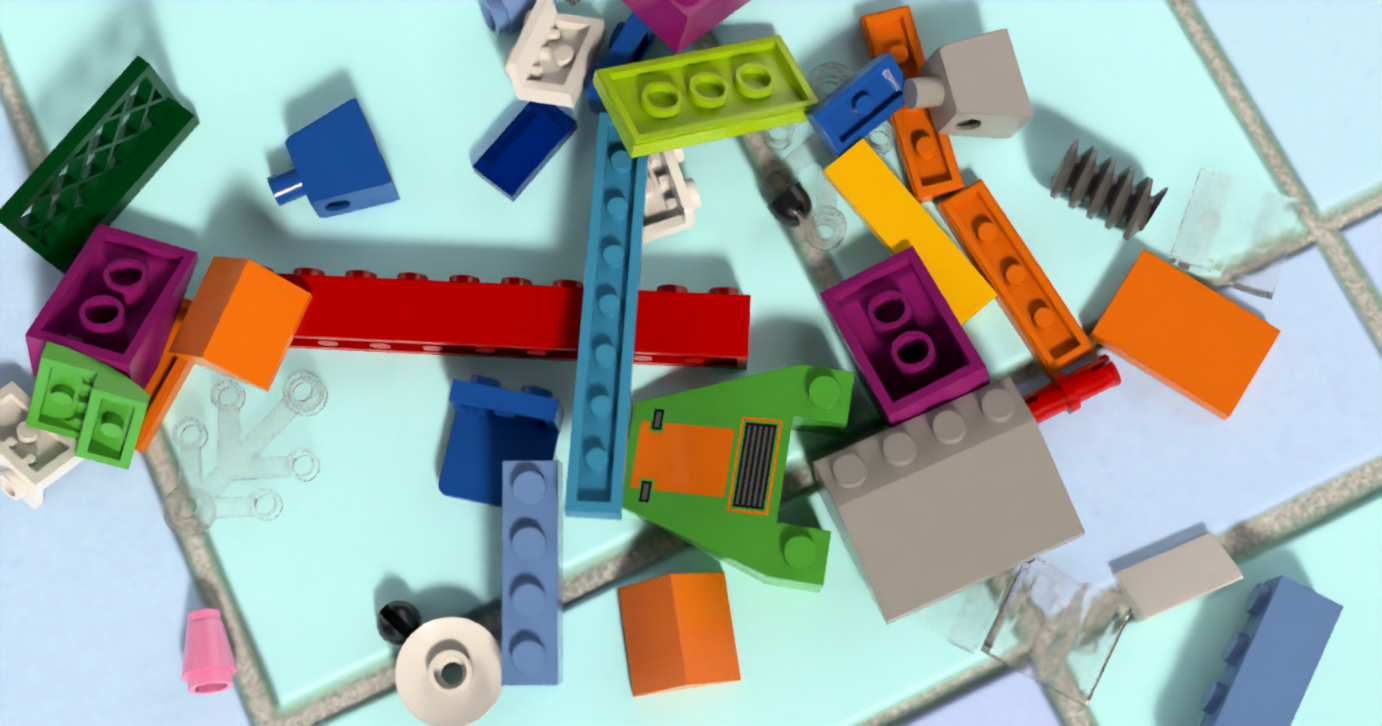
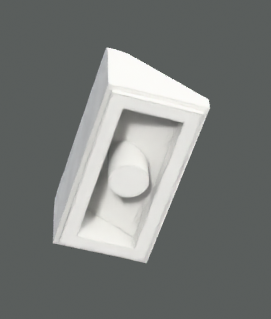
(1177, 577)

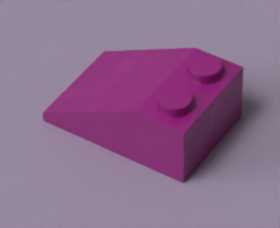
(116, 302)
(904, 338)

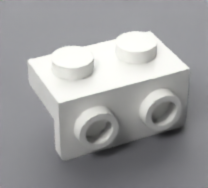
(553, 55)
(668, 197)

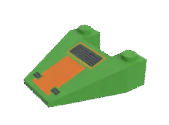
(715, 466)

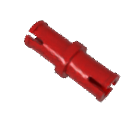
(1070, 390)

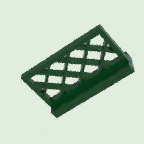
(120, 169)

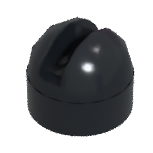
(789, 202)
(407, 613)

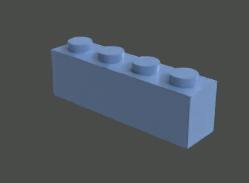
(532, 573)
(1272, 656)

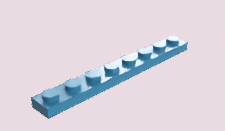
(607, 331)

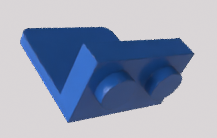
(495, 428)

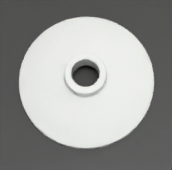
(422, 668)

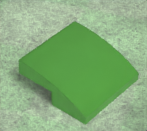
(88, 403)

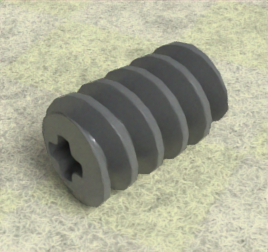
(1105, 190)

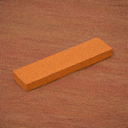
(922, 151)
(1016, 277)

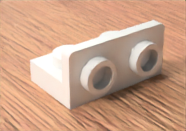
(29, 455)

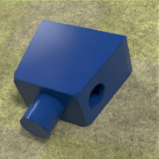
(335, 165)

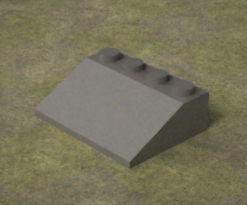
(947, 499)

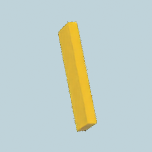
(902, 223)

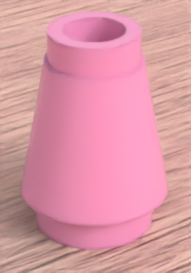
(207, 654)

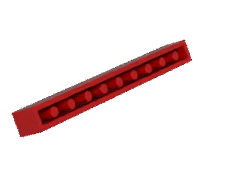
(511, 319)

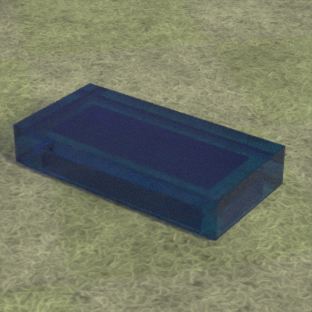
(524, 148)

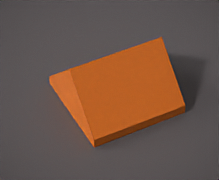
(241, 321)
(678, 633)

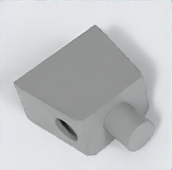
(972, 88)

